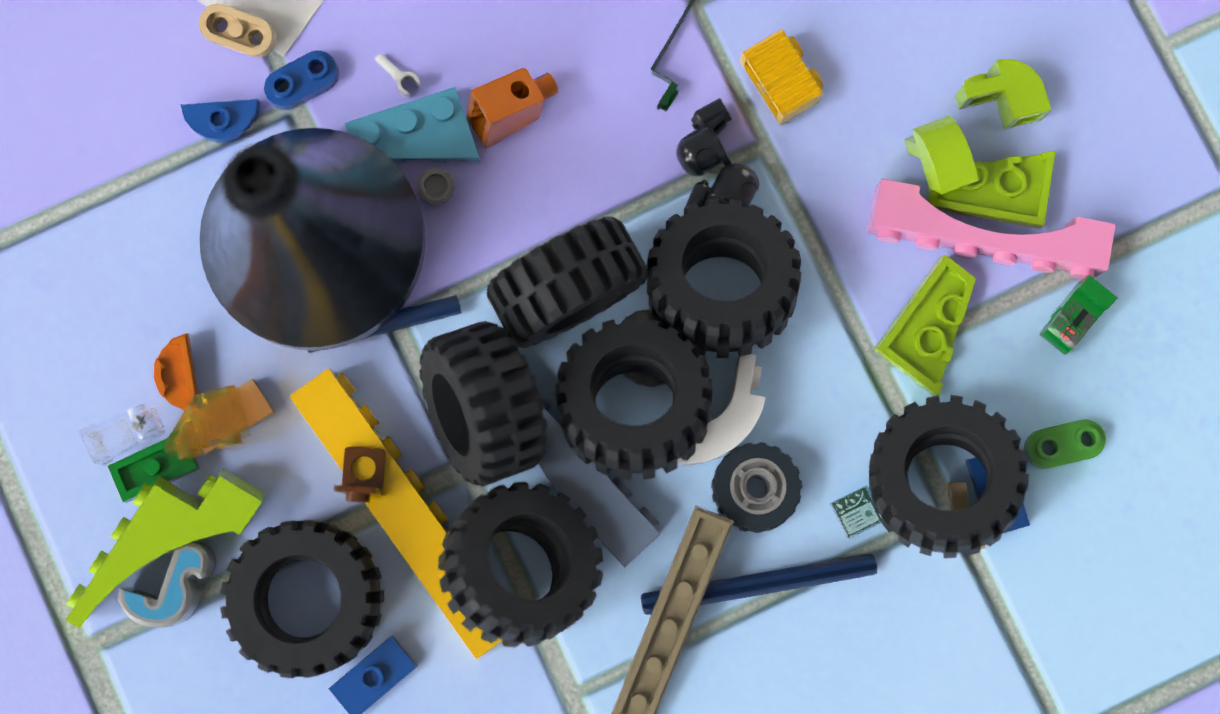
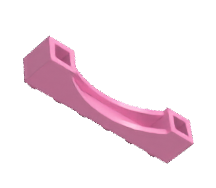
(904, 214)

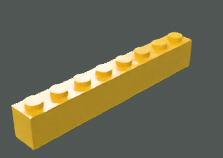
(402, 510)

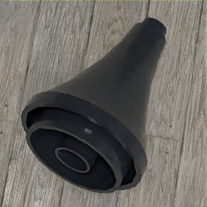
(312, 238)

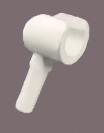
(397, 74)

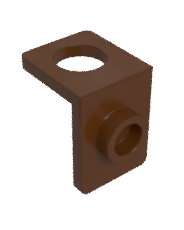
(361, 490)

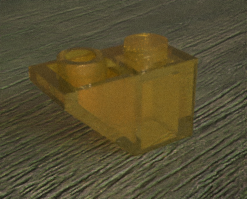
(209, 421)

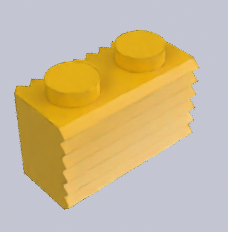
(782, 76)

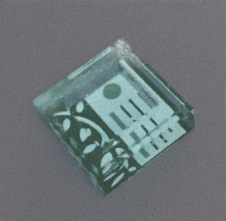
(856, 512)

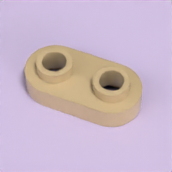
(239, 31)

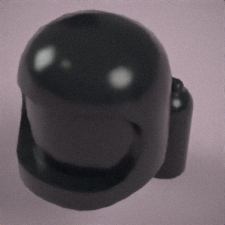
(701, 148)
(732, 182)

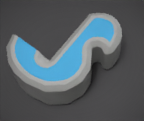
(179, 590)

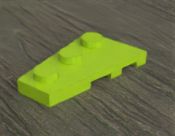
(1007, 191)
(926, 327)

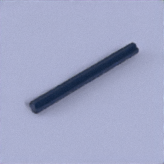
(779, 580)

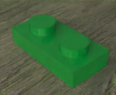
(146, 466)

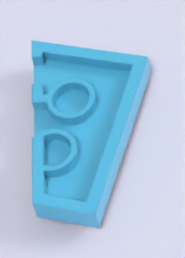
(420, 130)

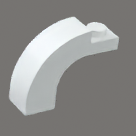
(737, 420)

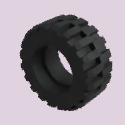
(730, 233)
(566, 281)
(634, 349)
(483, 403)
(956, 426)
(559, 533)
(249, 608)

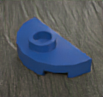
(221, 120)

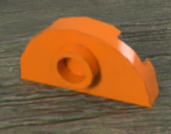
(176, 372)

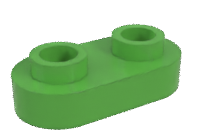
(1066, 444)

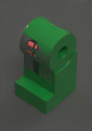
(1077, 314)

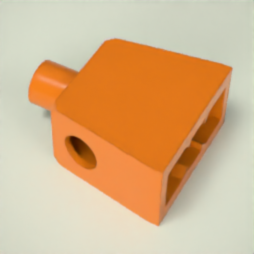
(508, 104)

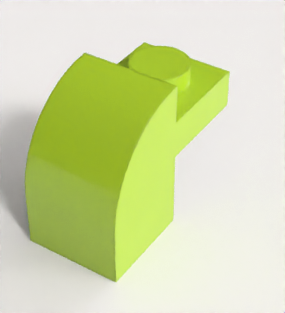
(1015, 89)
(943, 154)

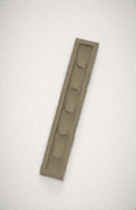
(673, 613)

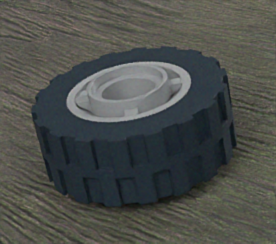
(779, 478)

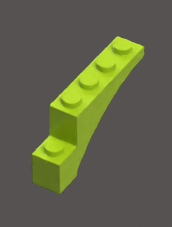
(162, 523)

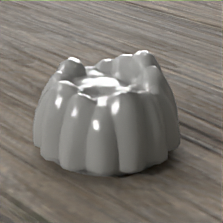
(436, 186)

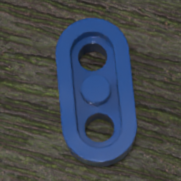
(302, 83)

